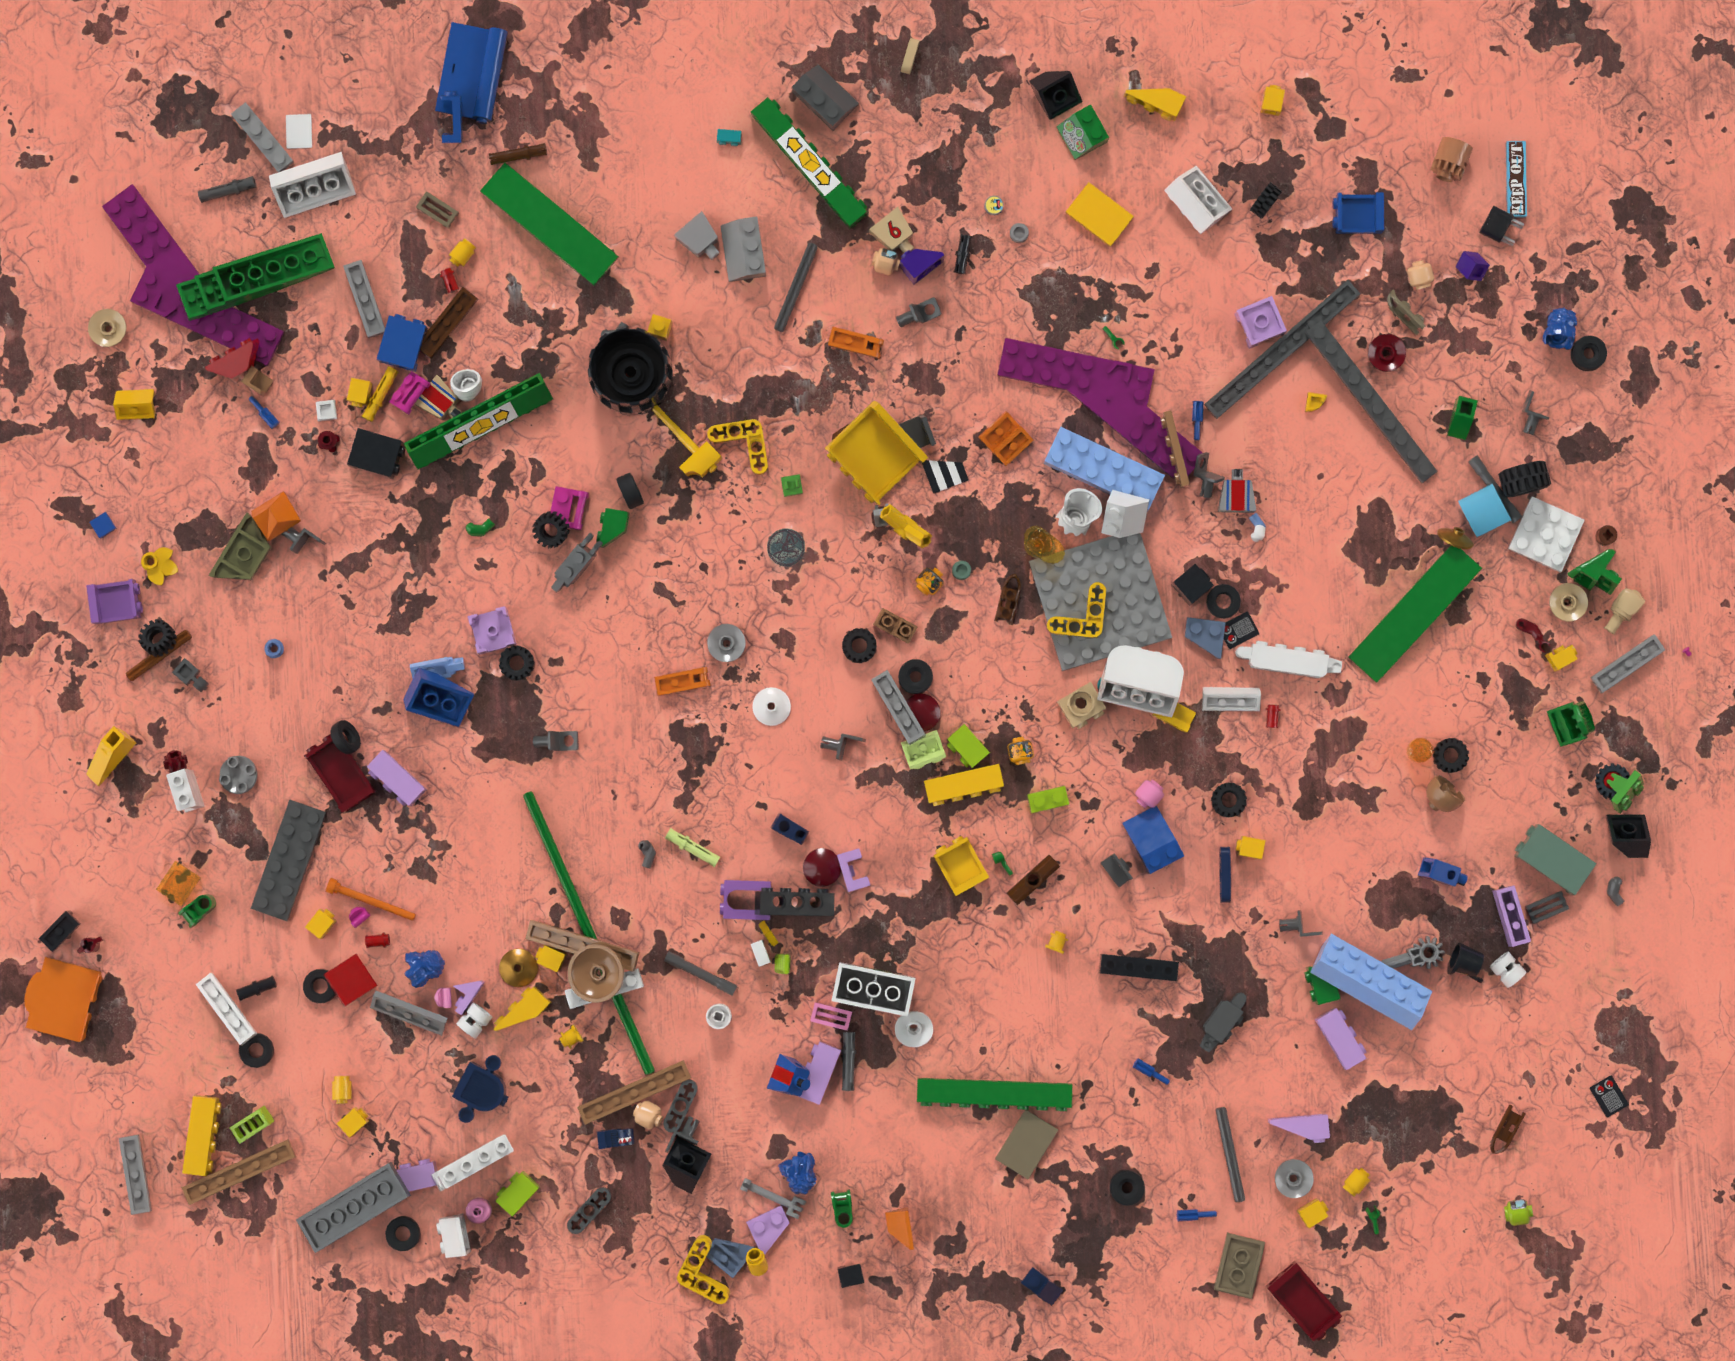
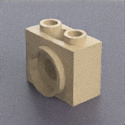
(1076, 716)

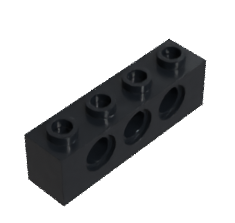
(765, 906)
(1138, 967)

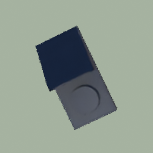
(1042, 1286)

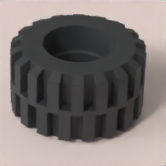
(1524, 478)

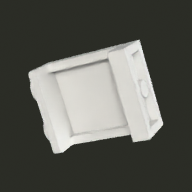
(185, 790)

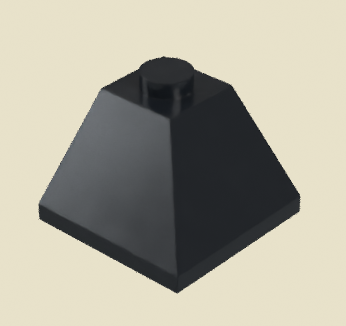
(1055, 92)
(1630, 834)
(685, 1164)

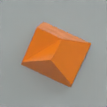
(275, 516)
(899, 1226)

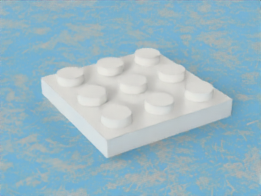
(1546, 534)

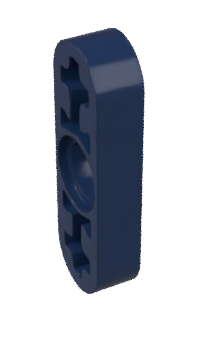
(1225, 874)

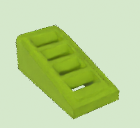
(782, 963)
(262, 1118)

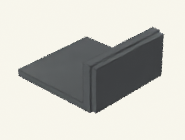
(919, 431)
(1117, 869)

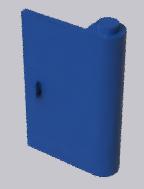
(472, 70)

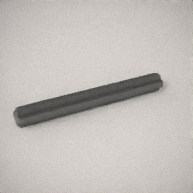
(795, 287)
(1230, 1154)

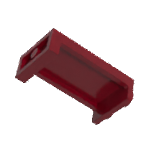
(340, 774)
(1304, 1301)

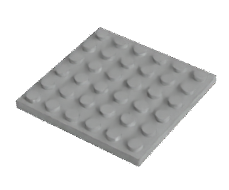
(1132, 600)

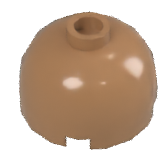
(1443, 795)

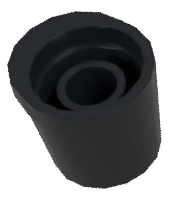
(1466, 961)

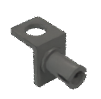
(918, 314)
(1533, 417)
(1208, 477)
(299, 539)
(555, 741)
(838, 745)
(1296, 924)
(686, 1133)

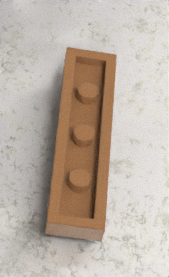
(1173, 442)

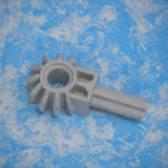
(1415, 955)

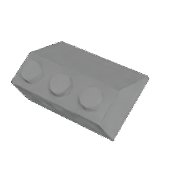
(743, 249)

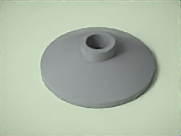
(719, 635)
(1301, 1185)

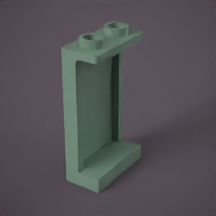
(1555, 858)

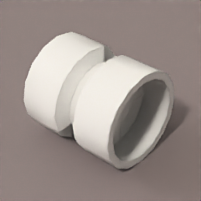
(1510, 976)
(477, 1014)
(718, 1016)

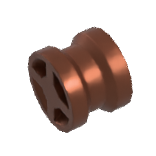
(1602, 535)

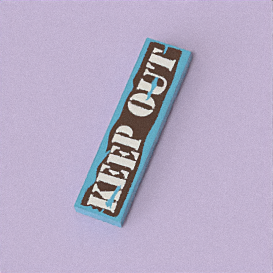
(1516, 178)

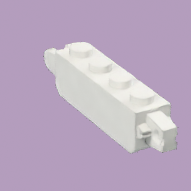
(1289, 660)

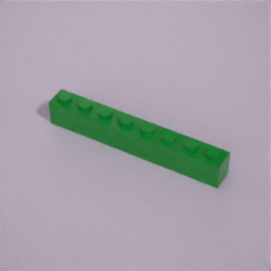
(994, 1093)

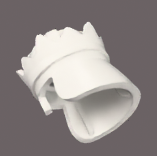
(1079, 511)

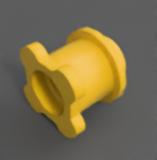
(1057, 942)
(570, 1037)

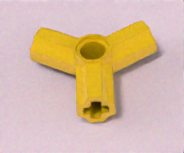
(905, 526)

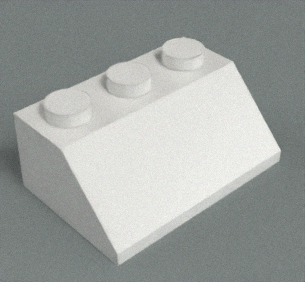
(1198, 199)

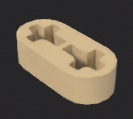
(910, 56)

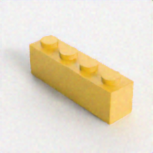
(964, 783)
(201, 1135)

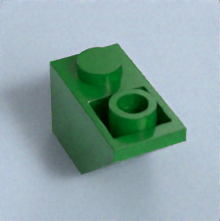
(1462, 417)
(613, 527)
(1322, 991)

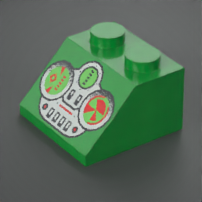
(1083, 132)

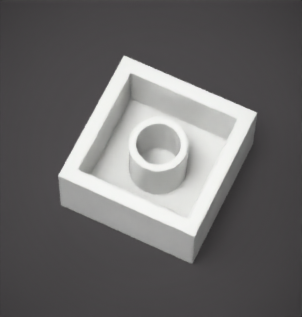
(760, 953)

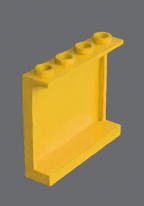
(874, 452)

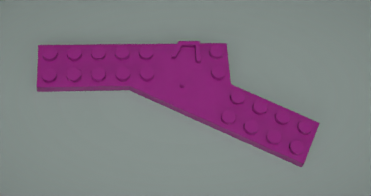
(169, 266)
(1106, 387)

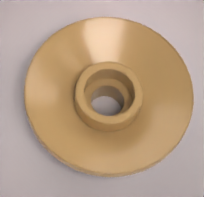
(98, 324)
(1578, 601)

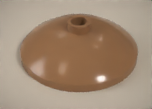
(584, 973)

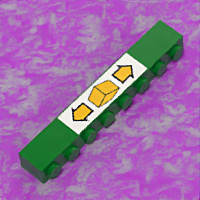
(809, 163)
(478, 421)

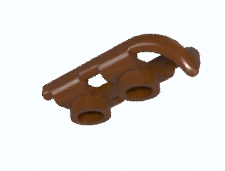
(1009, 595)
(1504, 1133)

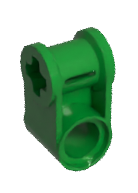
(195, 912)
(842, 1206)

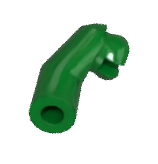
(479, 530)

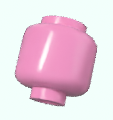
(1149, 794)
(483, 1205)

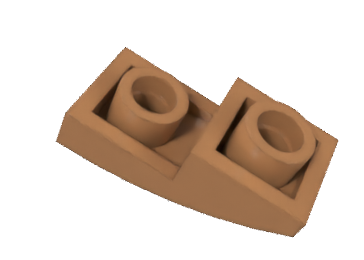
(895, 625)

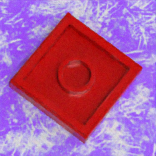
(350, 980)

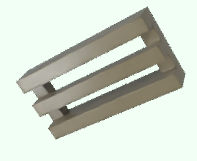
(433, 216)

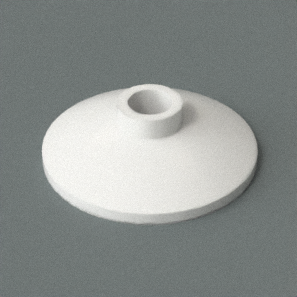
(779, 713)
(914, 1036)

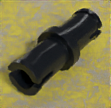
(962, 254)
(256, 988)

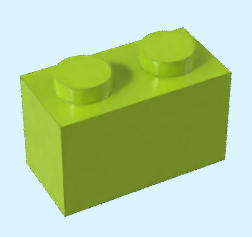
(968, 746)
(1048, 799)
(517, 1193)

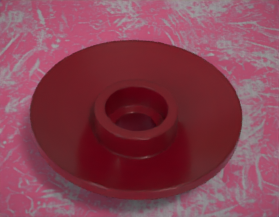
(1389, 343)

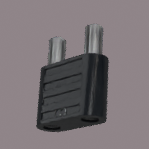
(1497, 225)

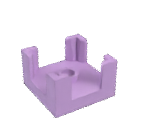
(1260, 321)
(492, 630)
(848, 871)

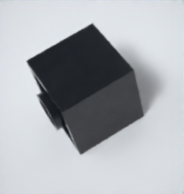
(1192, 584)

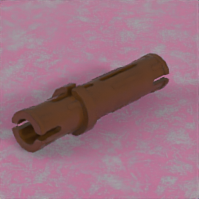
(526, 152)

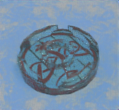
(786, 547)

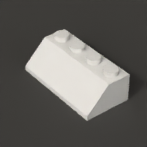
(312, 184)

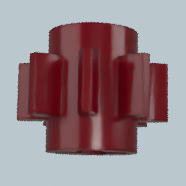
(175, 761)

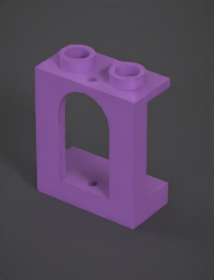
(731, 885)

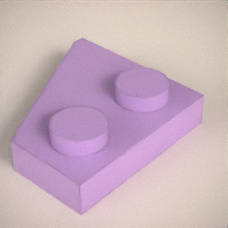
(768, 1227)

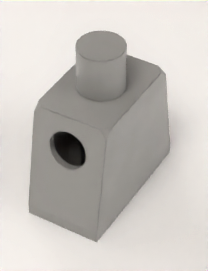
(698, 237)

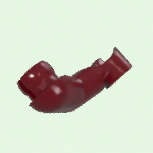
(1532, 629)

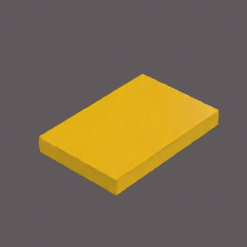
(1099, 214)

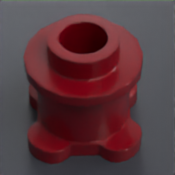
(331, 446)

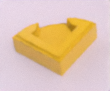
(1314, 401)
(768, 933)

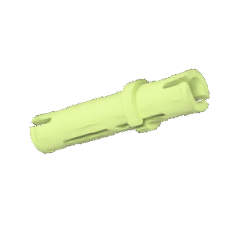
(692, 847)

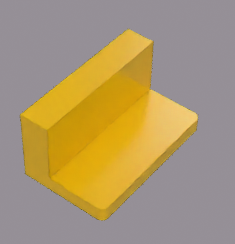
(134, 404)
(1181, 718)

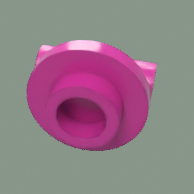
(358, 916)

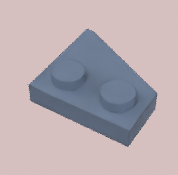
(1206, 634)
(728, 1255)

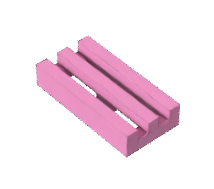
(815, 1012)

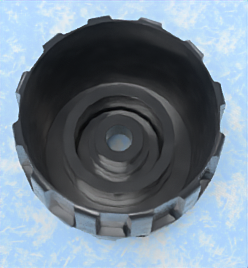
(628, 350)

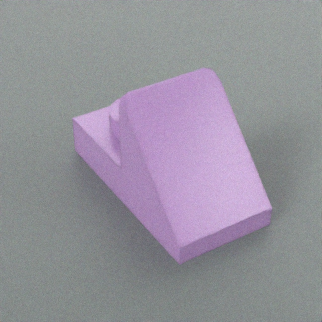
(470, 990)

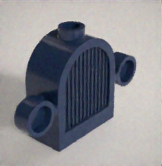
(480, 1088)

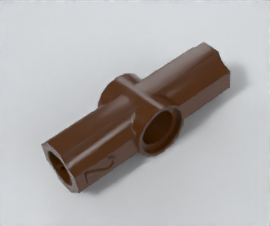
(1042, 871)

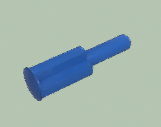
(265, 414)
(1197, 417)
(1149, 1071)
(1190, 1215)

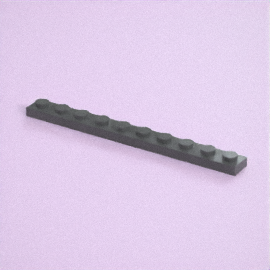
(1280, 350)
(1371, 401)

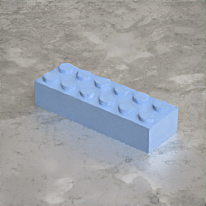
(1101, 466)
(1371, 981)

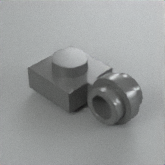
(187, 672)

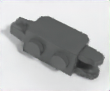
(575, 563)
(1222, 1020)

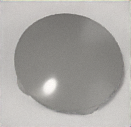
(238, 774)

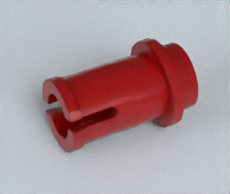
(449, 280)
(1272, 716)
(377, 940)

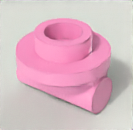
(443, 997)

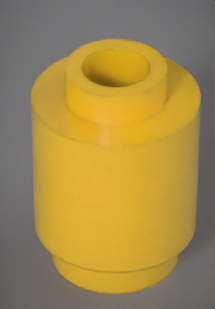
(462, 253)
(341, 1089)
(1356, 1181)
(756, 1262)

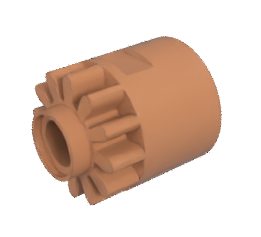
(1451, 159)

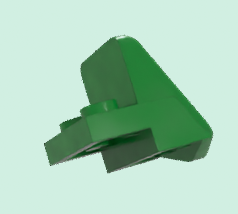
(1595, 573)
(1571, 722)

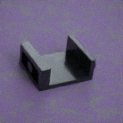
(376, 453)

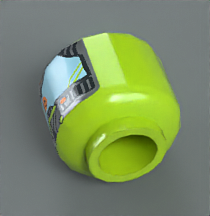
(1518, 1212)

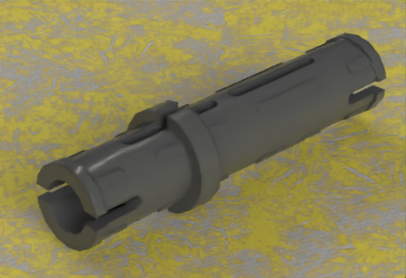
(233, 187)
(848, 1061)

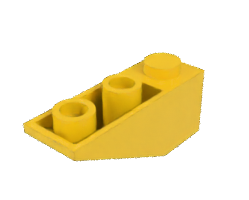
(1163, 101)
(109, 754)
(529, 1007)

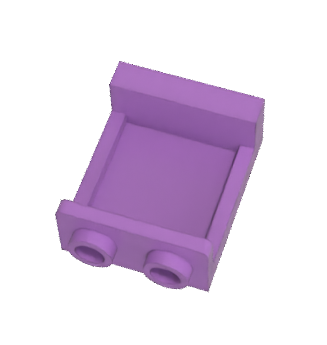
(114, 601)

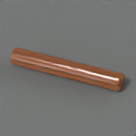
(151, 660)

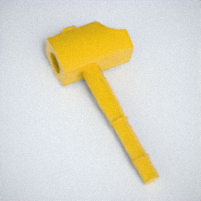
(702, 459)

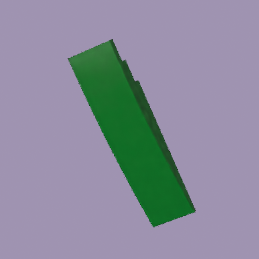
(549, 224)
(254, 276)
(1414, 612)

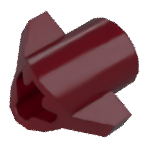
(89, 945)

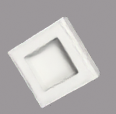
(326, 410)

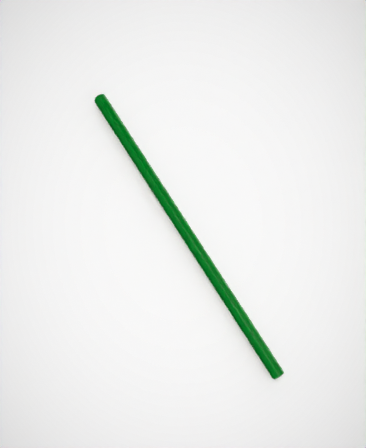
(585, 924)

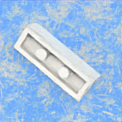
(1231, 699)

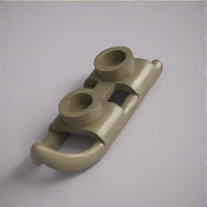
(1402, 309)

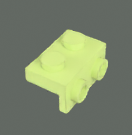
(924, 751)

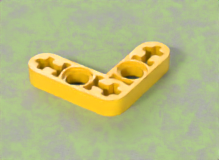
(751, 438)
(1090, 619)
(693, 1271)

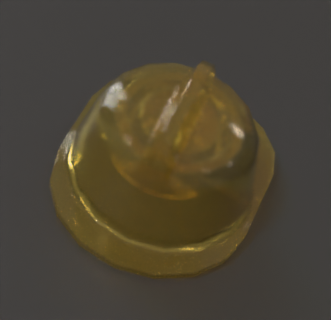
(1042, 545)

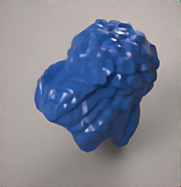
(1560, 329)
(423, 966)
(799, 1172)

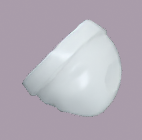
(466, 384)

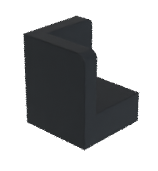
(850, 1275)

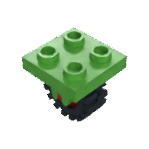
(1619, 785)

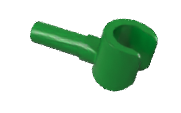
(1113, 337)
(999, 857)
(1374, 1216)

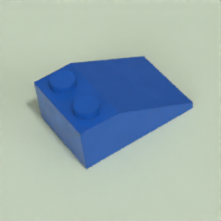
(437, 698)
(1153, 839)

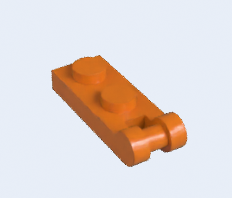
(855, 342)
(681, 681)

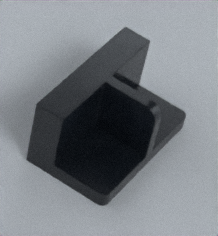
(60, 930)

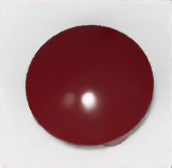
(925, 710)
(821, 867)

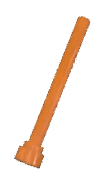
(335, 887)

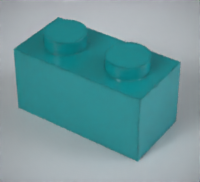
(729, 137)

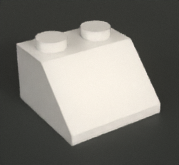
(1124, 514)
(454, 1236)

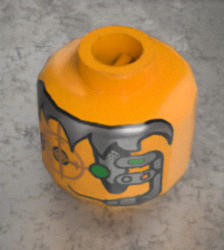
(929, 581)
(1020, 751)

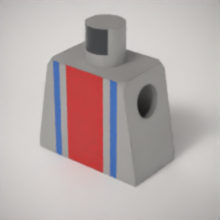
(1237, 494)

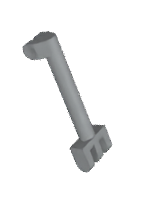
(791, 1205)

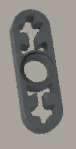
(670, 1116)
(595, 1196)

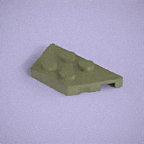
(242, 553)

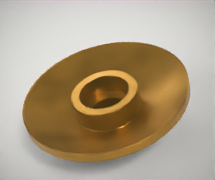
(1455, 537)
(528, 967)

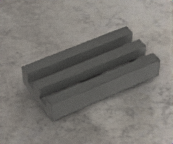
(1562, 901)

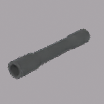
(1482, 471)
(681, 963)

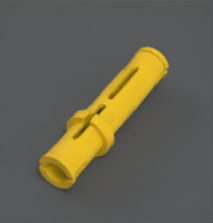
(380, 393)

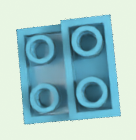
(1484, 510)

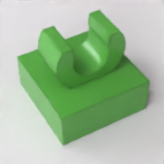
(791, 485)

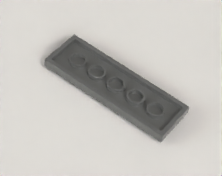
(288, 860)
(353, 1207)

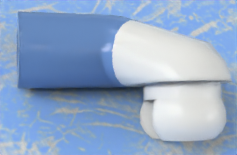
(1259, 531)

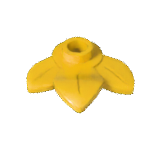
(162, 565)

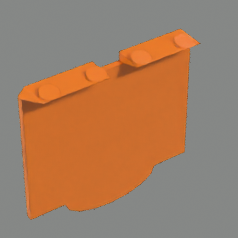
(61, 999)

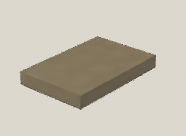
(1026, 1144)
(1239, 1265)

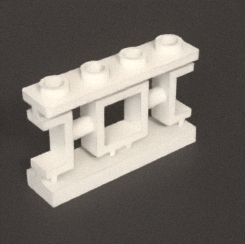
(472, 1162)

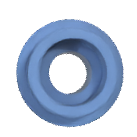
(268, 646)

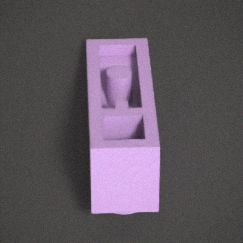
(1309, 1126)

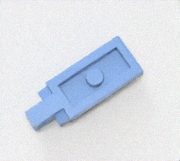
(443, 666)

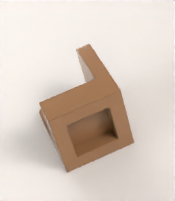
(257, 381)

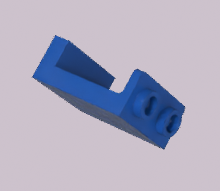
(456, 136)
(1359, 214)
(401, 342)

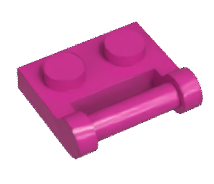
(409, 392)
(563, 502)

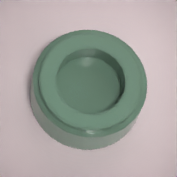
(961, 570)

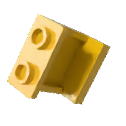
(960, 865)

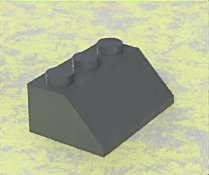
(824, 96)

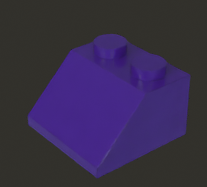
(920, 263)

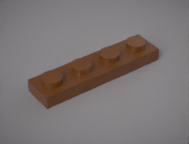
(447, 322)

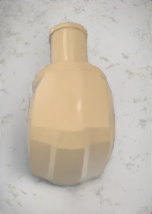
(1624, 607)

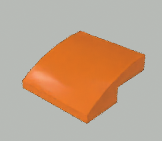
(1005, 438)

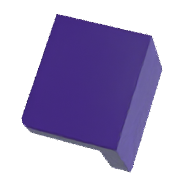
(1472, 265)

